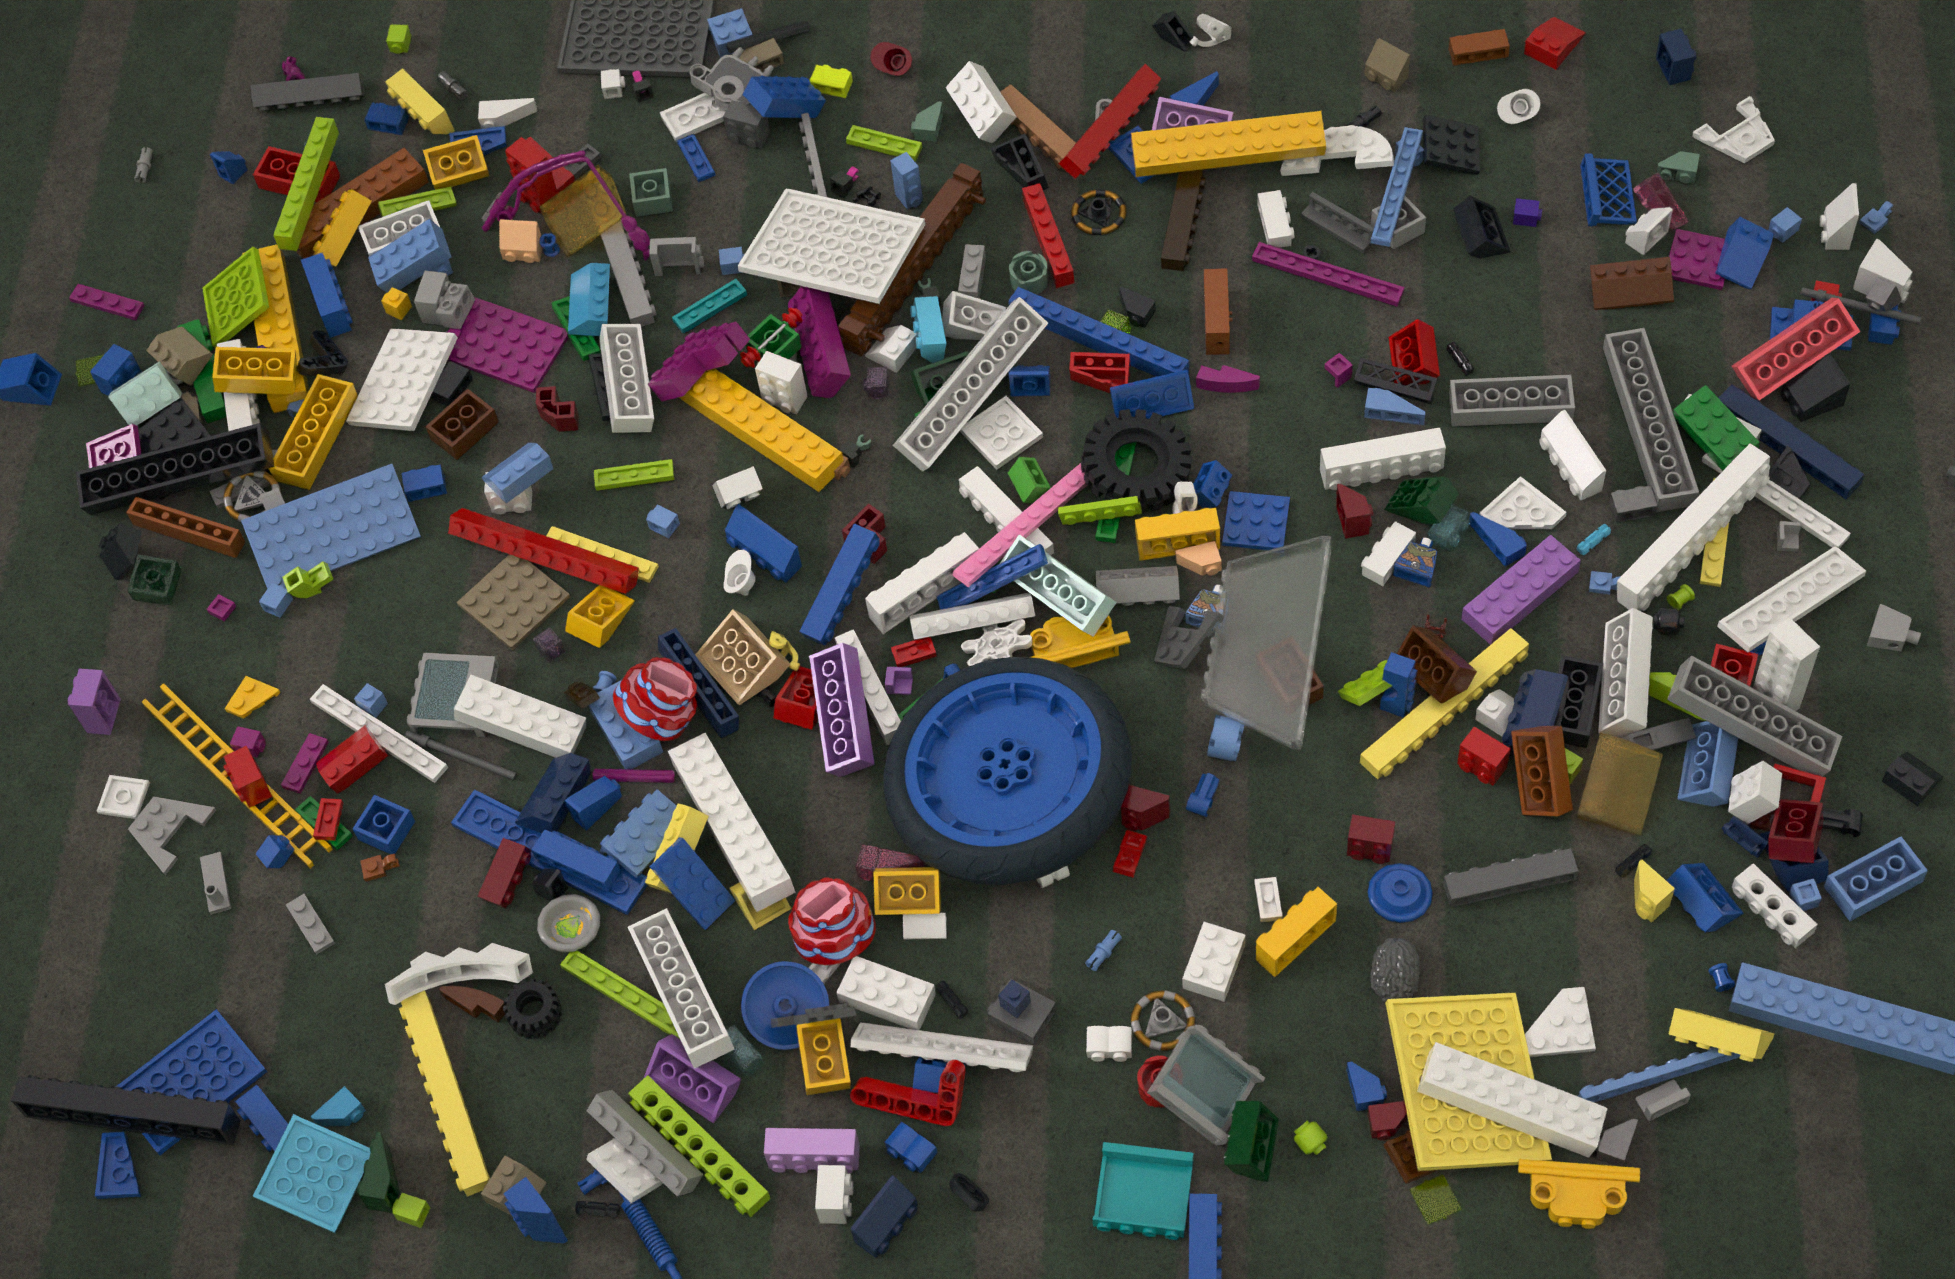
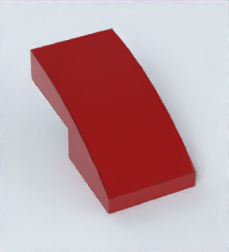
(1130, 853)

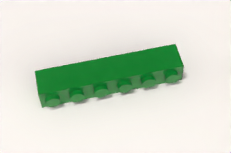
(211, 402)

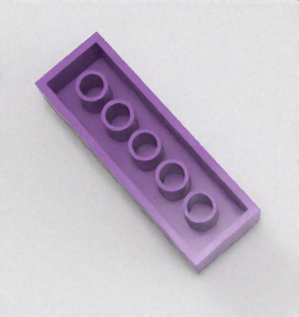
(1521, 589)
(841, 710)

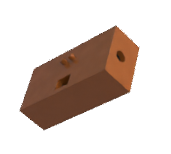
(1216, 312)

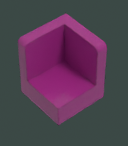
(1339, 368)

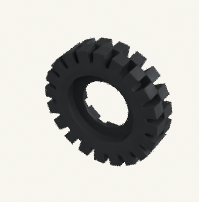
(1108, 436)

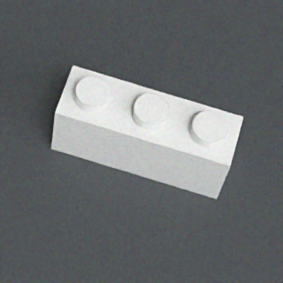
(1275, 219)
(1385, 553)

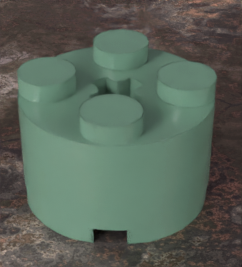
(1029, 272)

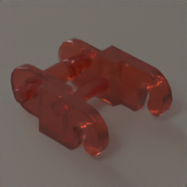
(1441, 629)

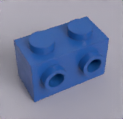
(1211, 484)

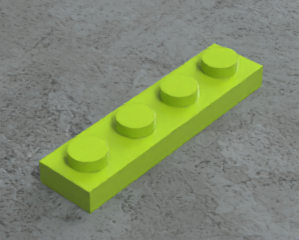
(883, 142)
(438, 199)
(634, 474)
(1099, 510)

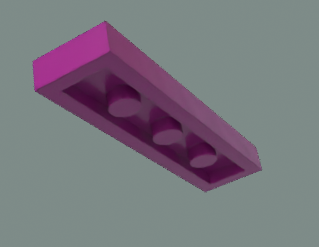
(106, 301)

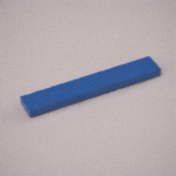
(994, 578)

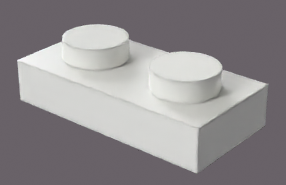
(1268, 899)

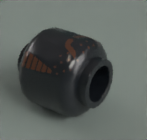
(1668, 621)

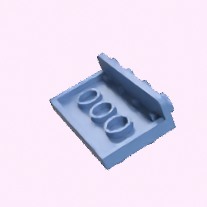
(640, 836)

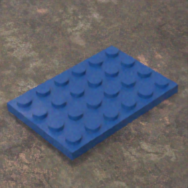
(202, 1063)

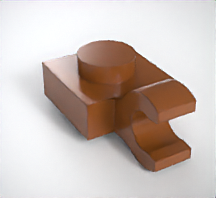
(376, 866)

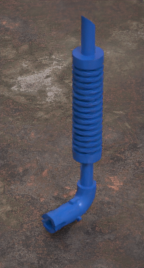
(643, 1224)

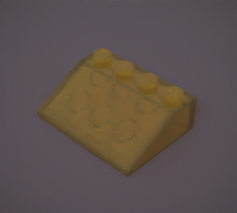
(582, 211)
(1619, 784)

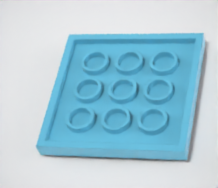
(313, 1173)

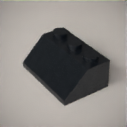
(1480, 228)

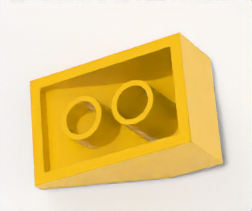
(598, 615)

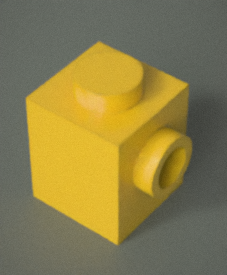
(396, 303)

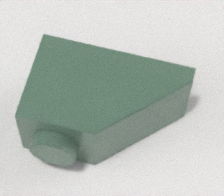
(928, 123)

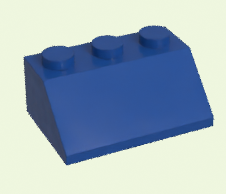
(1703, 896)

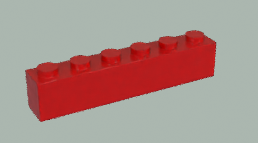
(1048, 235)

